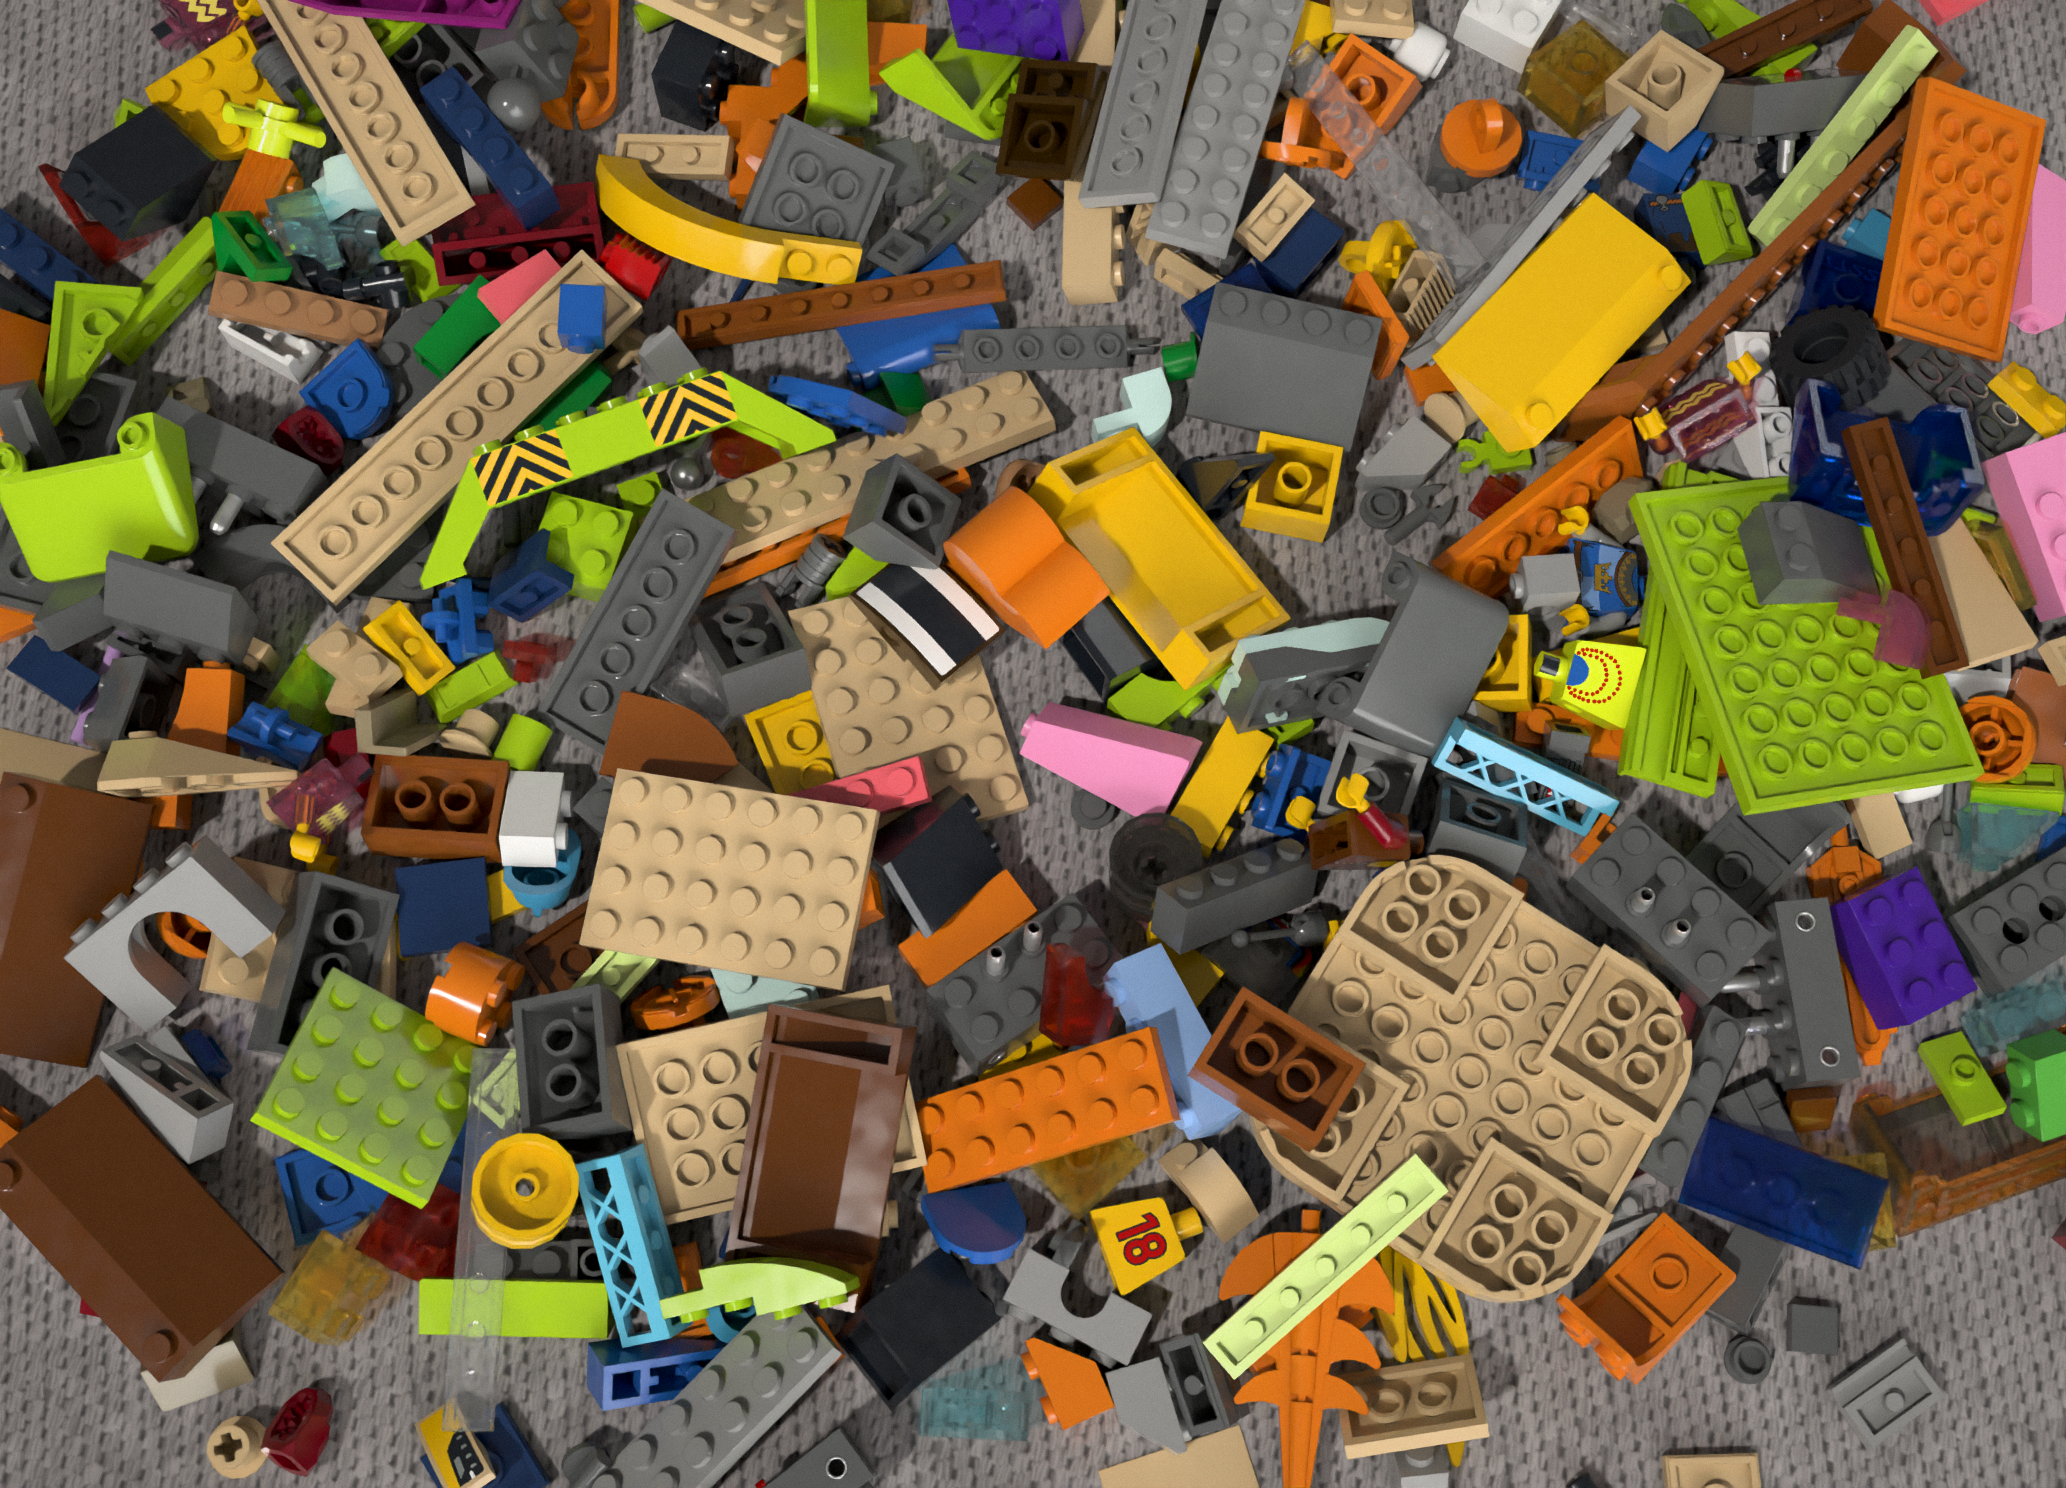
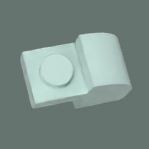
(343, 189)
(1146, 407)

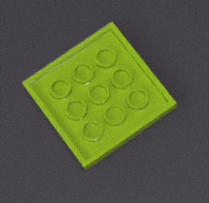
(371, 1089)

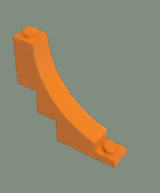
(206, 712)

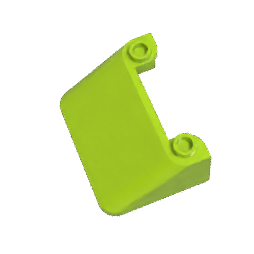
(838, 64)
(958, 85)
(117, 502)

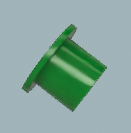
(1181, 358)

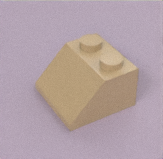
(1666, 86)

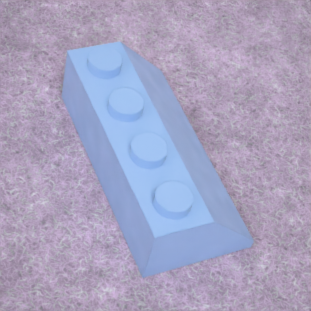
(1154, 996)

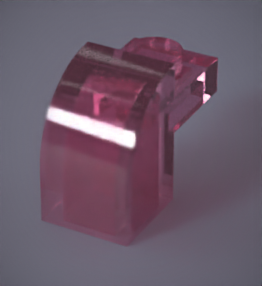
(1904, 627)

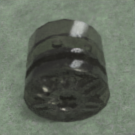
(1145, 844)

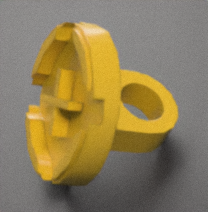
(1381, 256)

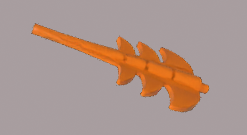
(1305, 1354)

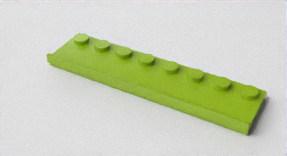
(1667, 726)

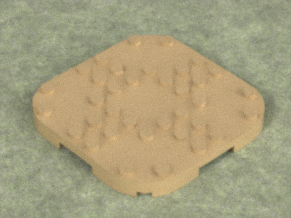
(1499, 1059)

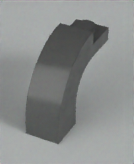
(247, 555)

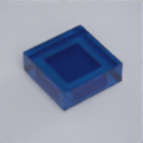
(207, 1053)

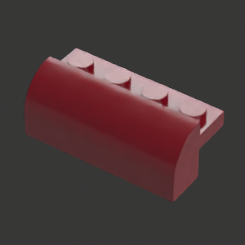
(493, 241)

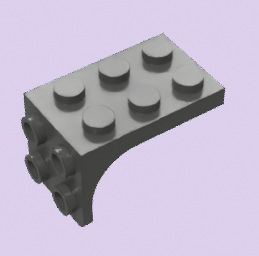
(1761, 851)

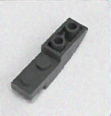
(562, 1260)

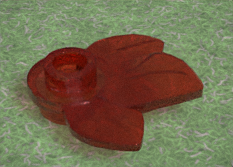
(752, 454)

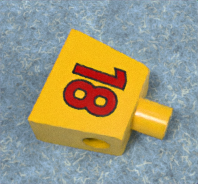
(1142, 1240)

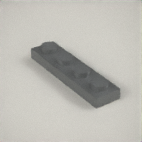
(1714, 1048)

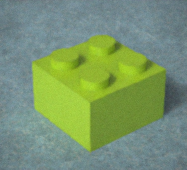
(587, 541)

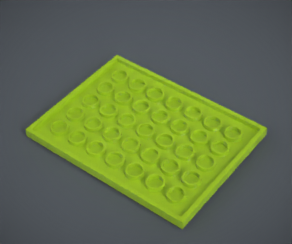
(1792, 684)

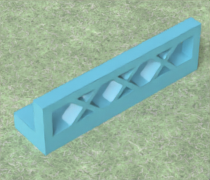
(1526, 768)
(644, 1235)

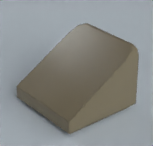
(193, 393)

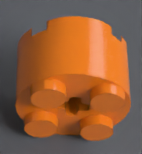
(474, 993)

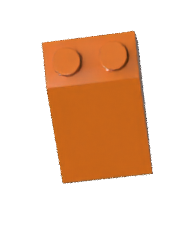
(1377, 84)

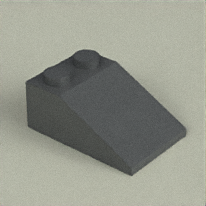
(1804, 554)
(749, 649)

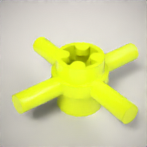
(273, 127)

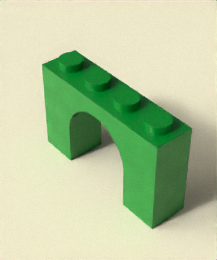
(469, 324)

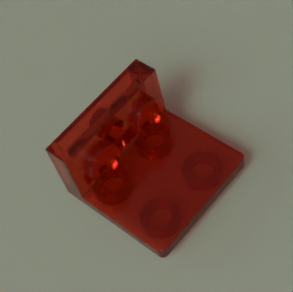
(413, 1238)

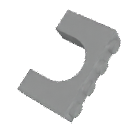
(195, 883)

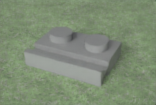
(1885, 1393)

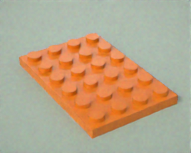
(1958, 221)

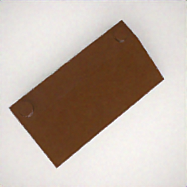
(59, 865)
(822, 1142)
(132, 1229)

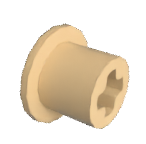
(1449, 415)
(471, 736)
(236, 1447)

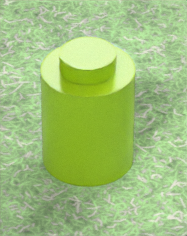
(522, 743)

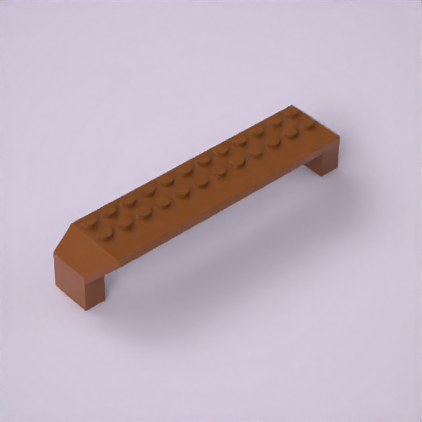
(1648, 382)

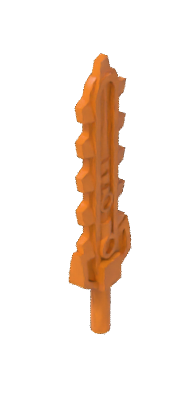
(1835, 876)

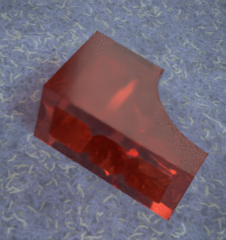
(1070, 1006)

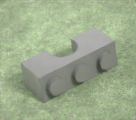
(1110, 1333)

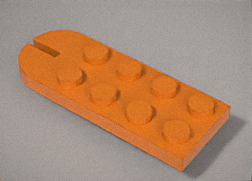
(594, 67)

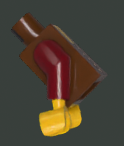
(1357, 837)

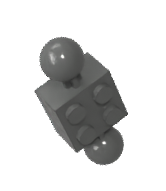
(529, 60)

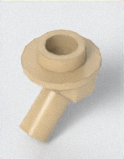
(627, 345)

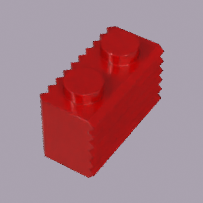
(635, 264)

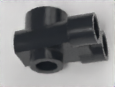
(328, 281)
(386, 281)

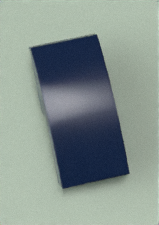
(55, 674)

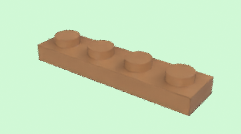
(296, 311)

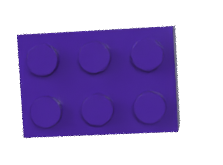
(1019, 27)
(1899, 949)

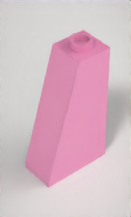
(2041, 277)
(1111, 757)

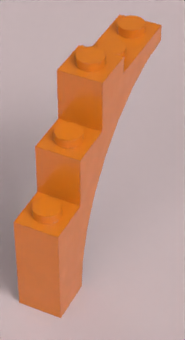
(790, 95)

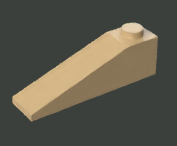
(162, 767)

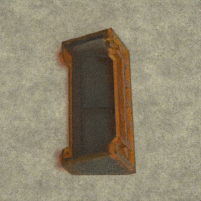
(1951, 1168)

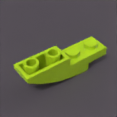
(773, 1282)

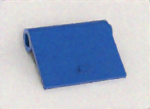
(908, 341)

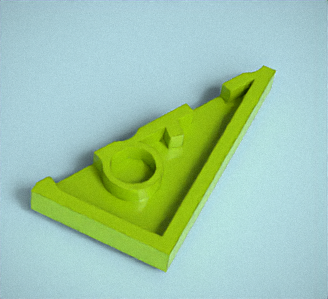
(82, 331)

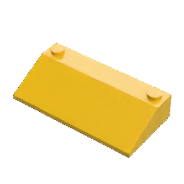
(1560, 322)
(1157, 554)

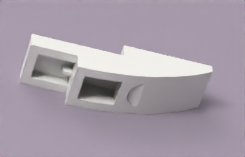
(1767, 443)

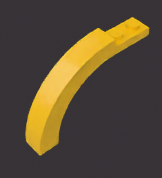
(714, 242)

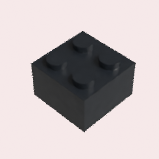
(693, 76)

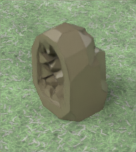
(1612, 510)

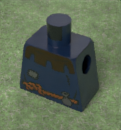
(1667, 222)

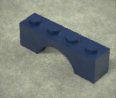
(491, 147)
(35, 259)

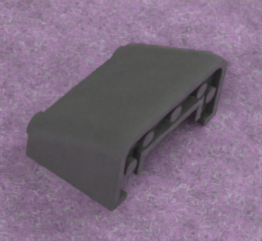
(1423, 662)

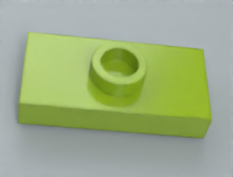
(1961, 1078)

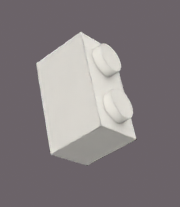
(534, 819)

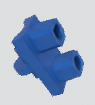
(455, 622)
(275, 737)

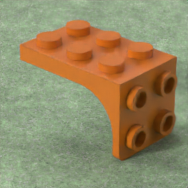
(1646, 1300)

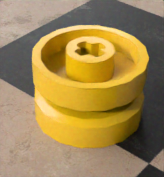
(519, 1219)

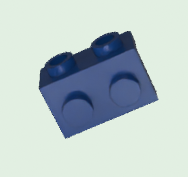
(1543, 157)
(1289, 775)

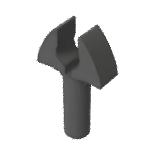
(1420, 514)

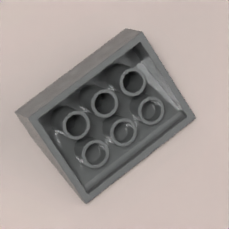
(1283, 366)
(1931, 376)

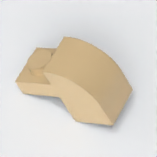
(1210, 1187)

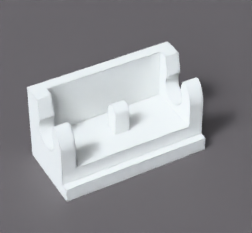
(275, 349)

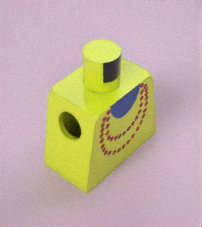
(1593, 680)

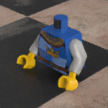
(1605, 578)

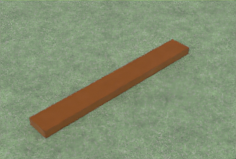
(841, 305)

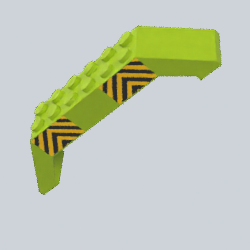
(606, 439)

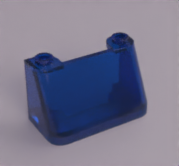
(1934, 449)

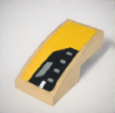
(455, 1456)

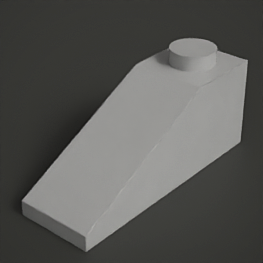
(170, 1099)

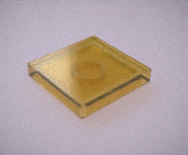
(2001, 556)

